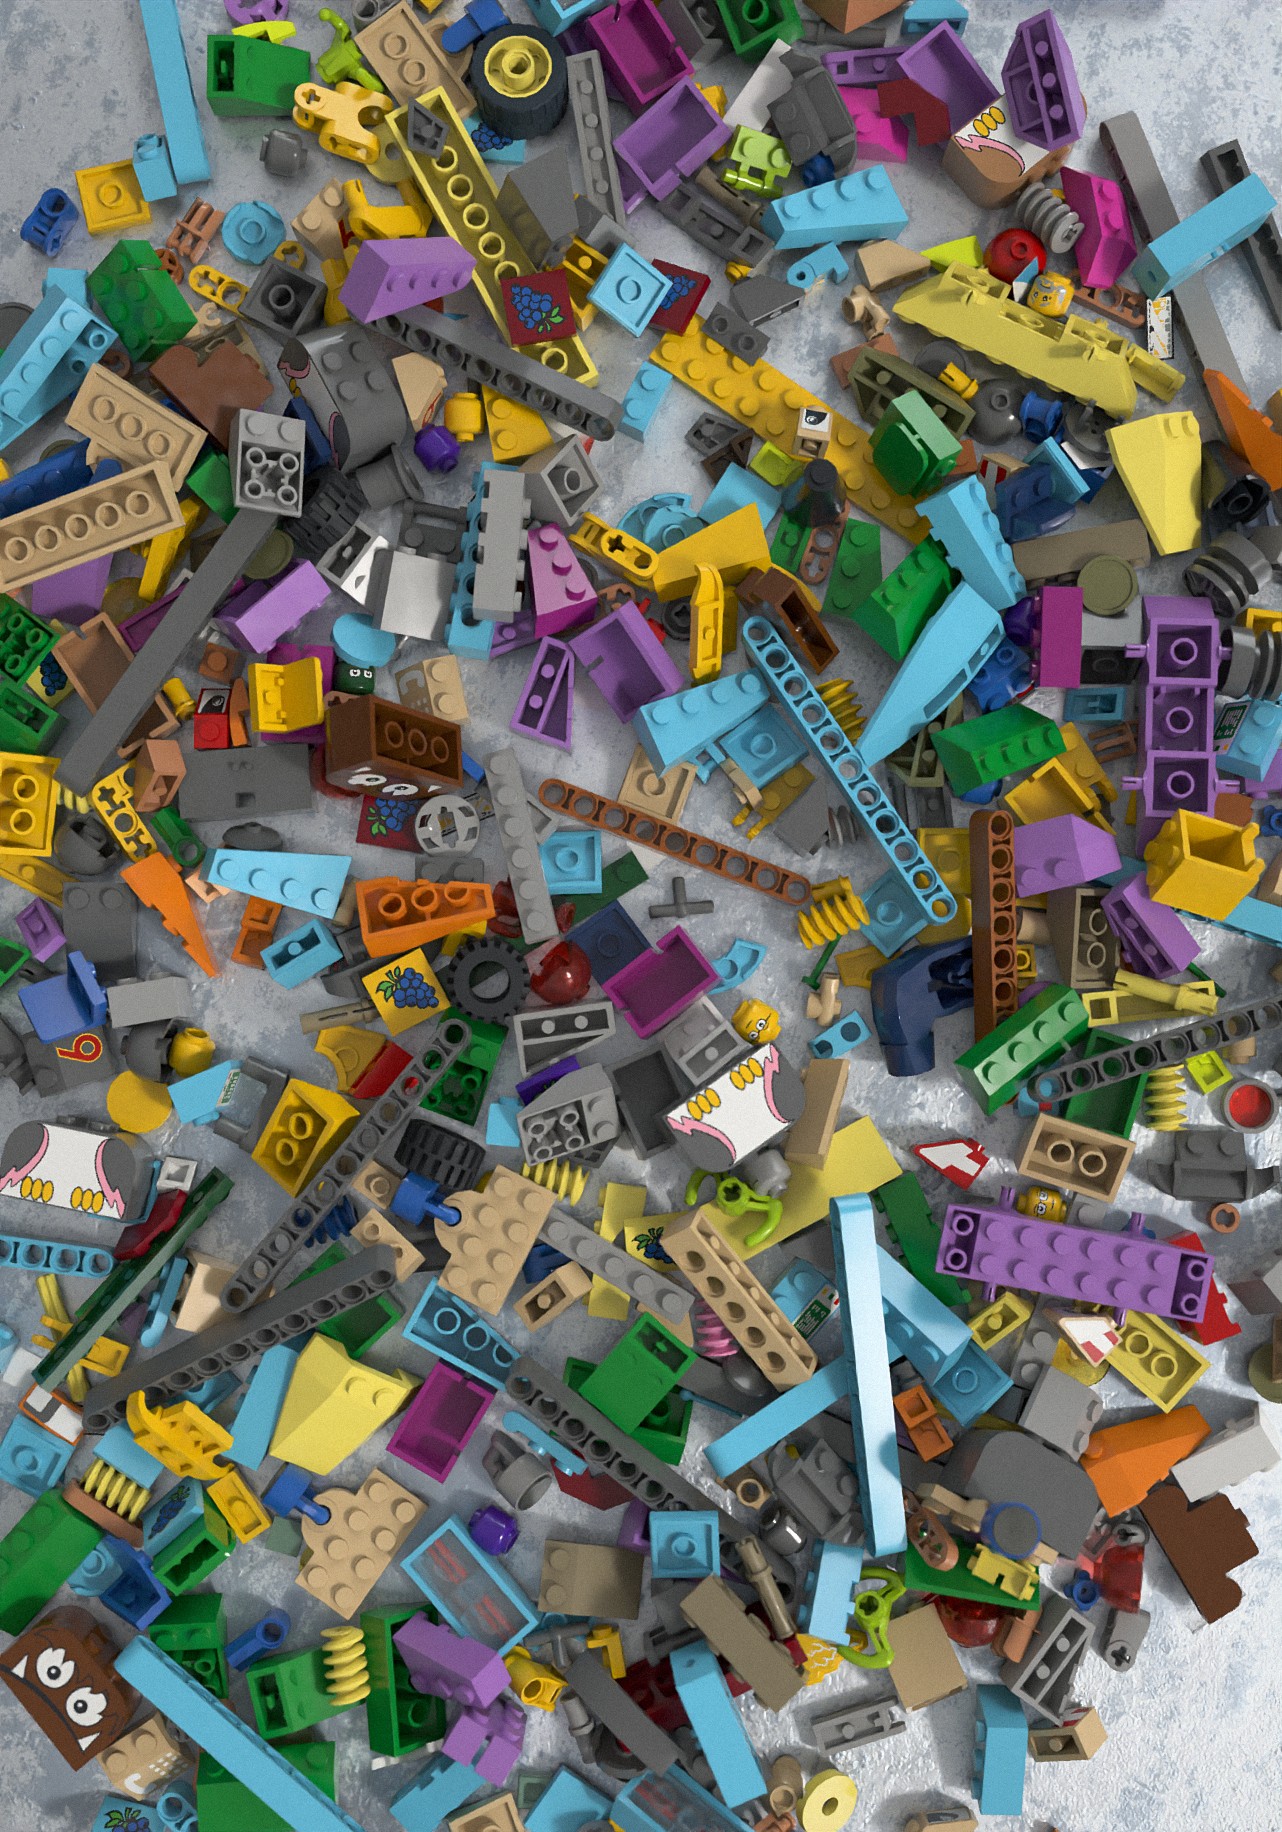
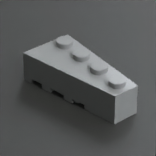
(500, 546)

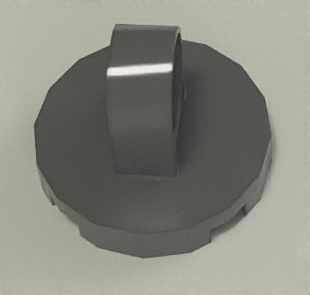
(612, 1757)

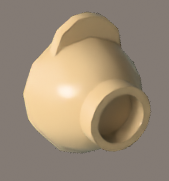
(784, 1787)

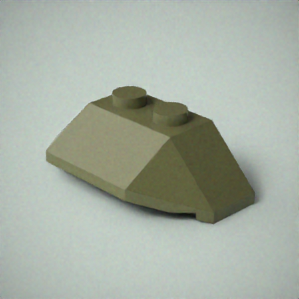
(884, 377)
(917, 759)

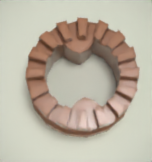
(1227, 1208)

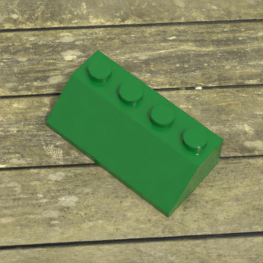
(908, 598)
(996, 746)
(1023, 1046)
(660, 1432)
(41, 1557)
(958, 1581)
(396, 1712)
(230, 1806)

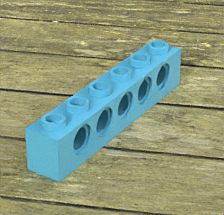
(474, 640)

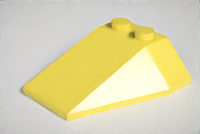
(1163, 476)
(335, 1406)

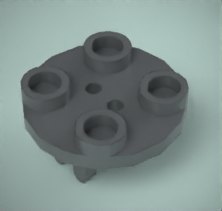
(1086, 429)

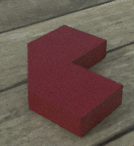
(929, 111)
(163, 1216)
(597, 1491)

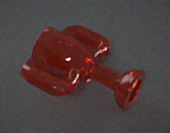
(505, 904)

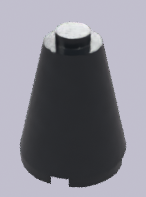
(1230, 486)
(814, 494)

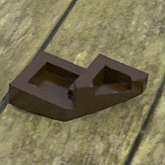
(736, 451)

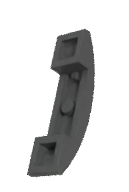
(713, 229)
(622, 1714)

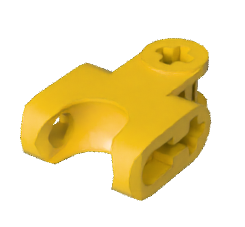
(340, 118)
(615, 550)

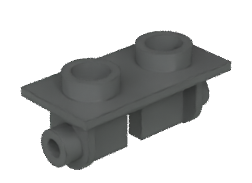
(736, 334)

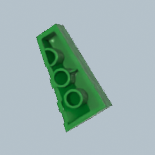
(916, 1236)

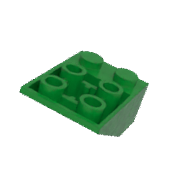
(253, 76)
(23, 641)
(27, 722)
(466, 1082)
(637, 1372)
(194, 1636)
(292, 1691)

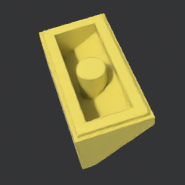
(999, 1319)

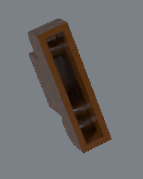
(213, 389)
(791, 615)
(1201, 1545)

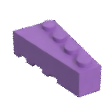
(403, 274)

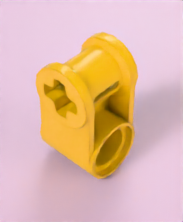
(536, 1683)

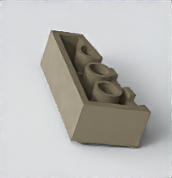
(1064, 555)
(744, 1643)

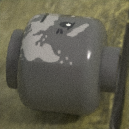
(283, 153)
(782, 1531)

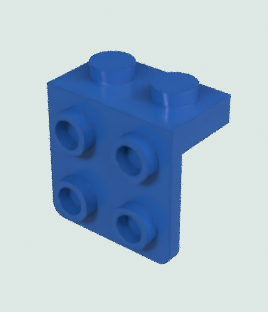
(1000, 678)
(66, 1002)
(136, 1593)

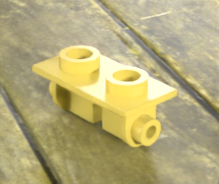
(1153, 373)
(1016, 1574)

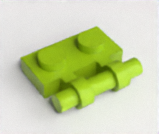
(760, 151)

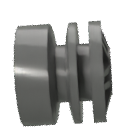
(1228, 573)
(1253, 665)

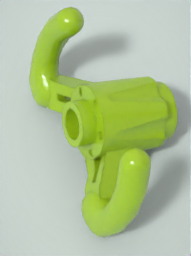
(344, 56)
(734, 1199)
(873, 1616)

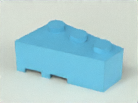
(829, 1592)
(999, 1751)
(435, 1792)

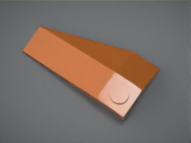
(1246, 428)
(161, 886)
(411, 913)
(1137, 1454)

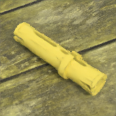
(1165, 992)

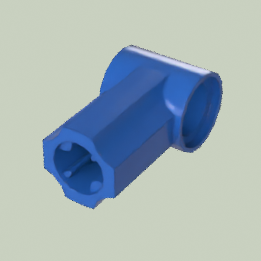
(542, 1262)
(257, 1640)

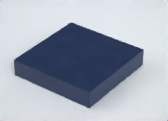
(610, 941)

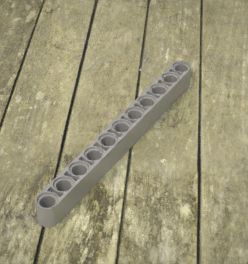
(1153, 216)

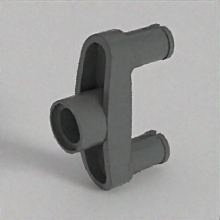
(276, 1080)

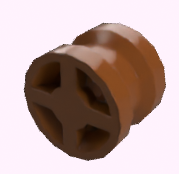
(171, 263)

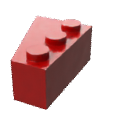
(1215, 1323)

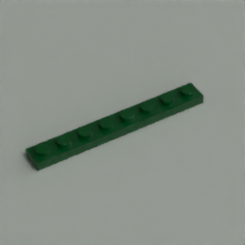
(616, 881)
(130, 1281)

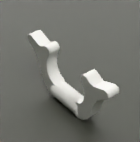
(418, 1754)

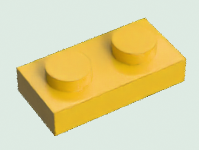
(239, 1506)

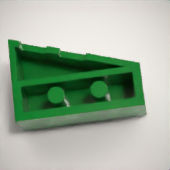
(854, 573)

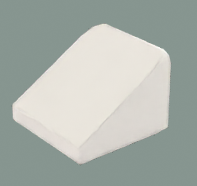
(177, 1174)

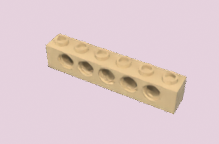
(739, 1300)

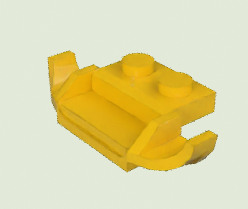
(712, 624)
(179, 1437)

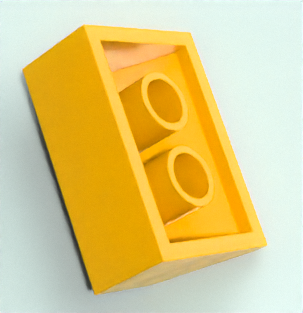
(27, 803)
(303, 1134)

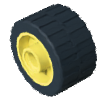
(520, 81)

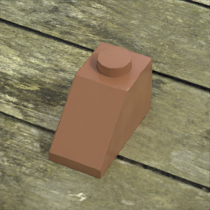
(157, 775)

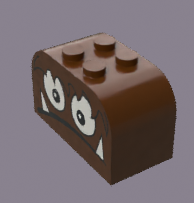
(391, 750)
(69, 1682)

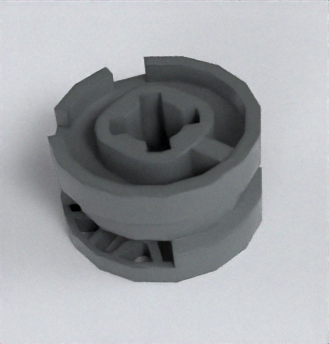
(677, 618)

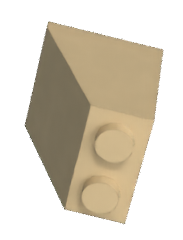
(197, 1298)
(924, 1658)

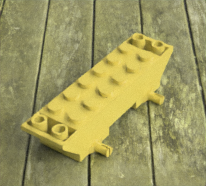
(1069, 357)

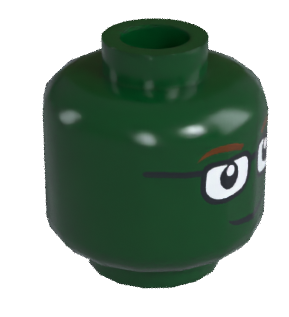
(354, 680)

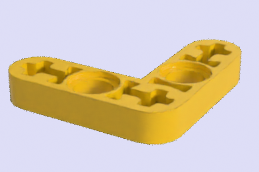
(216, 278)
(165, 547)
(119, 794)

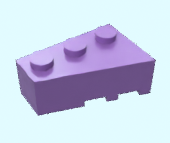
(548, 697)
(450, 1666)

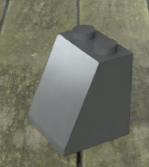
(541, 208)
(1105, 642)

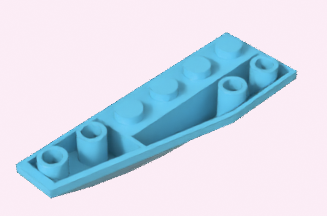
(48, 360)
(934, 672)

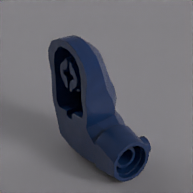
(912, 993)

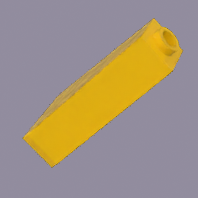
(730, 544)

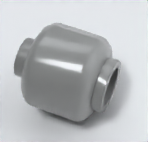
(768, 1173)

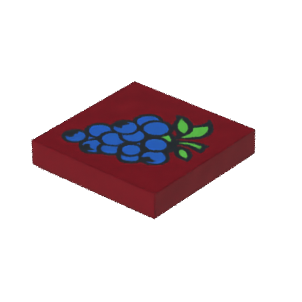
(681, 300)
(538, 308)
(389, 824)

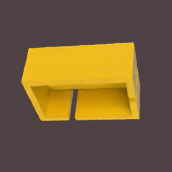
(1047, 795)

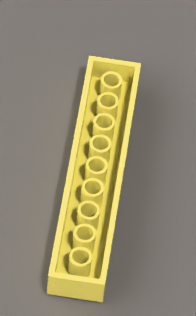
(463, 203)

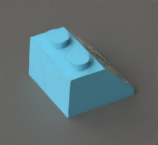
(1247, 737)
(206, 1093)
(805, 1297)

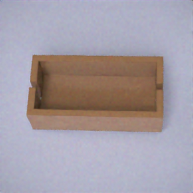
(96, 668)

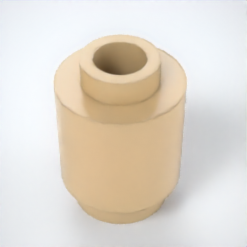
(1032, 928)
(1240, 1051)

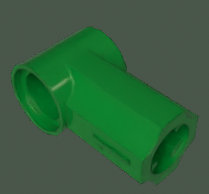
(178, 836)

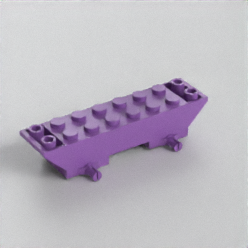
(1176, 713)
(1073, 1261)

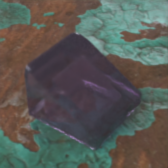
(133, 1317)

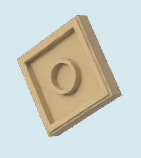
(656, 797)

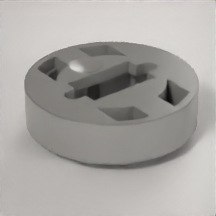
(432, 829)

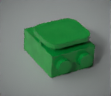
(913, 447)
(195, 1550)

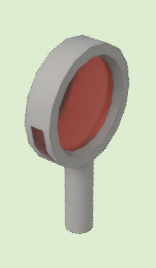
(1250, 1105)

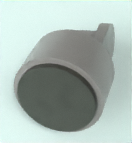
(523, 1480)

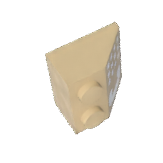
(435, 689)
(145, 1757)

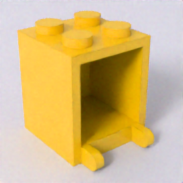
(1202, 864)

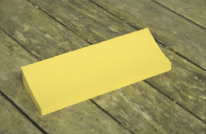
(854, 1164)
(1152, 1356)

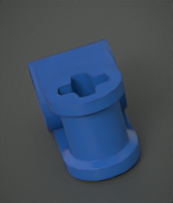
(49, 224)
(1040, 417)

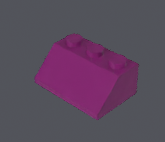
(1056, 638)

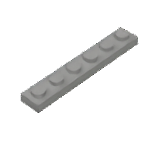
(595, 134)
(520, 846)
(616, 1266)
(1039, 1336)

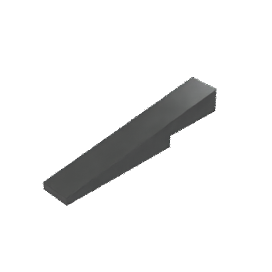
(1262, 249)

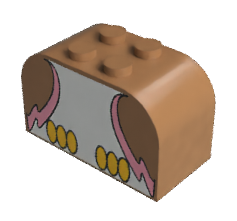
(995, 164)

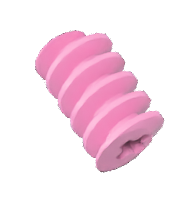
(717, 1335)

